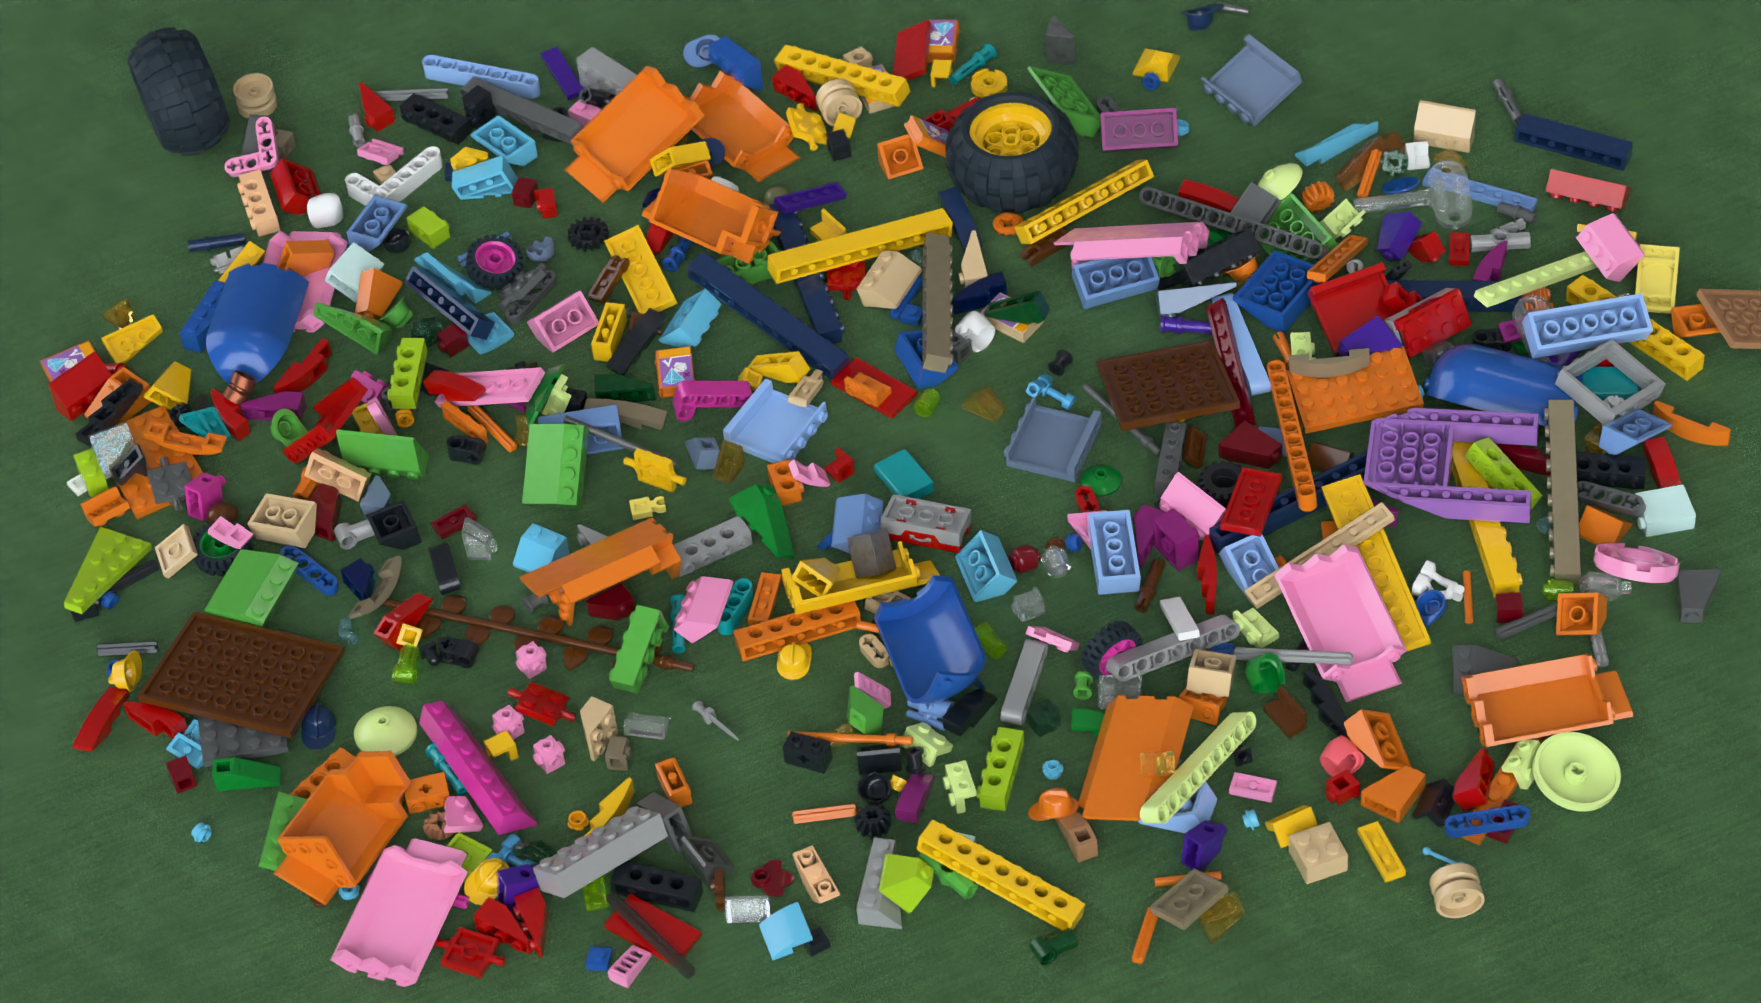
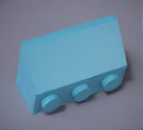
(506, 140)
(691, 320)
(985, 567)

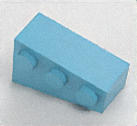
(484, 178)

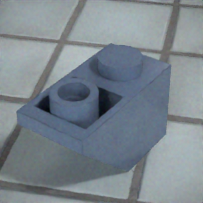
(703, 452)
(376, 497)

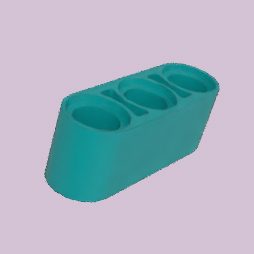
(737, 604)

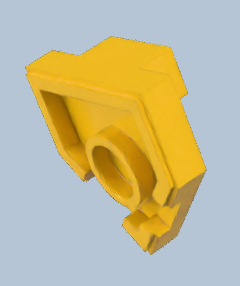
(468, 157)

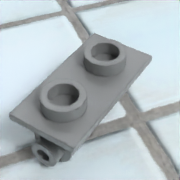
(222, 261)

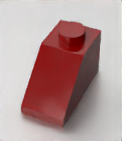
(1426, 247)

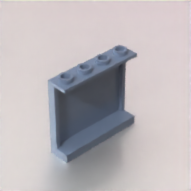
(1253, 82)
(1052, 441)

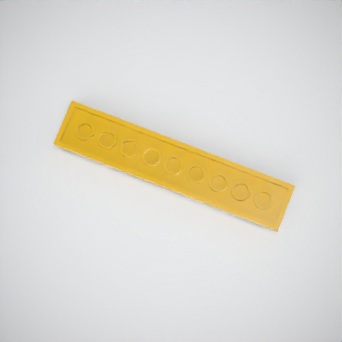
(1348, 501)

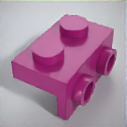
(374, 388)

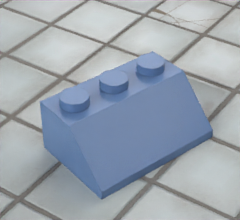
(375, 222)
(1630, 431)
(855, 516)

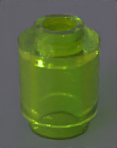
(927, 403)
(1556, 586)

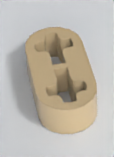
(870, 653)

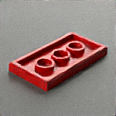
(912, 51)
(894, 403)
(1251, 501)
(675, 932)

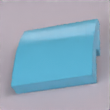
(498, 336)
(188, 745)
(785, 930)

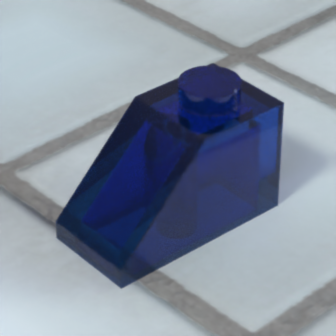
(359, 579)

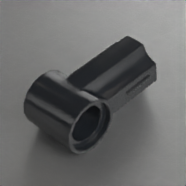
(595, 97)

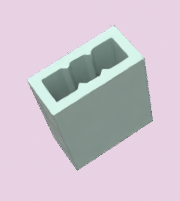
(347, 270)
(1666, 511)

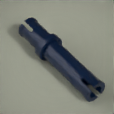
(216, 242)

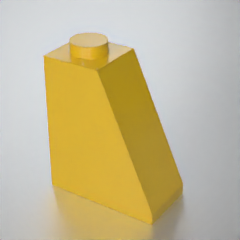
(679, 157)
(171, 386)
(816, 575)

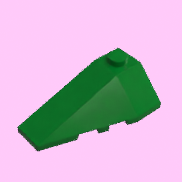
(541, 395)

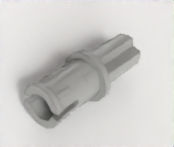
(356, 130)

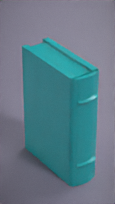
(1609, 382)
(904, 476)

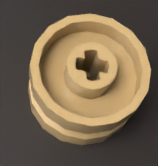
(255, 95)
(838, 97)
(1456, 890)

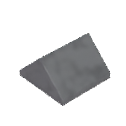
(1059, 44)
(871, 553)
(705, 856)

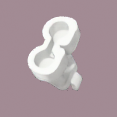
(1429, 573)

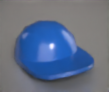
(1431, 606)

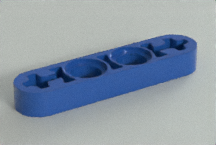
(312, 567)
(1485, 817)

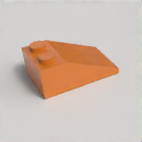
(1377, 738)

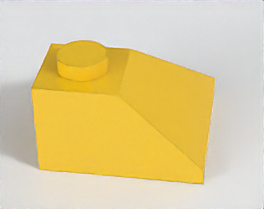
(1156, 62)

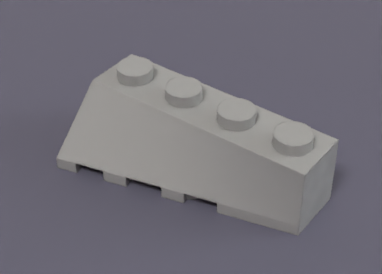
(873, 906)

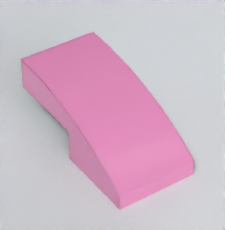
(809, 475)
(230, 534)

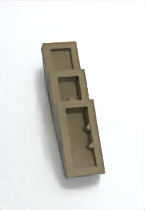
(632, 413)

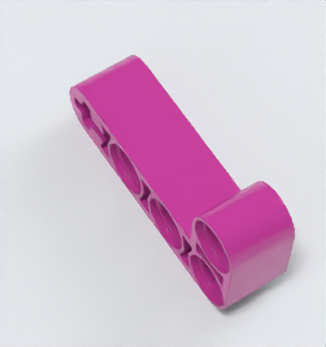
(709, 394)

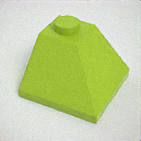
(905, 880)

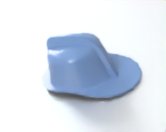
(697, 52)

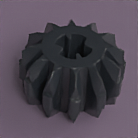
(873, 821)

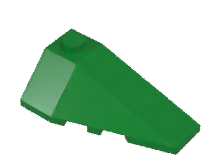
(764, 512)

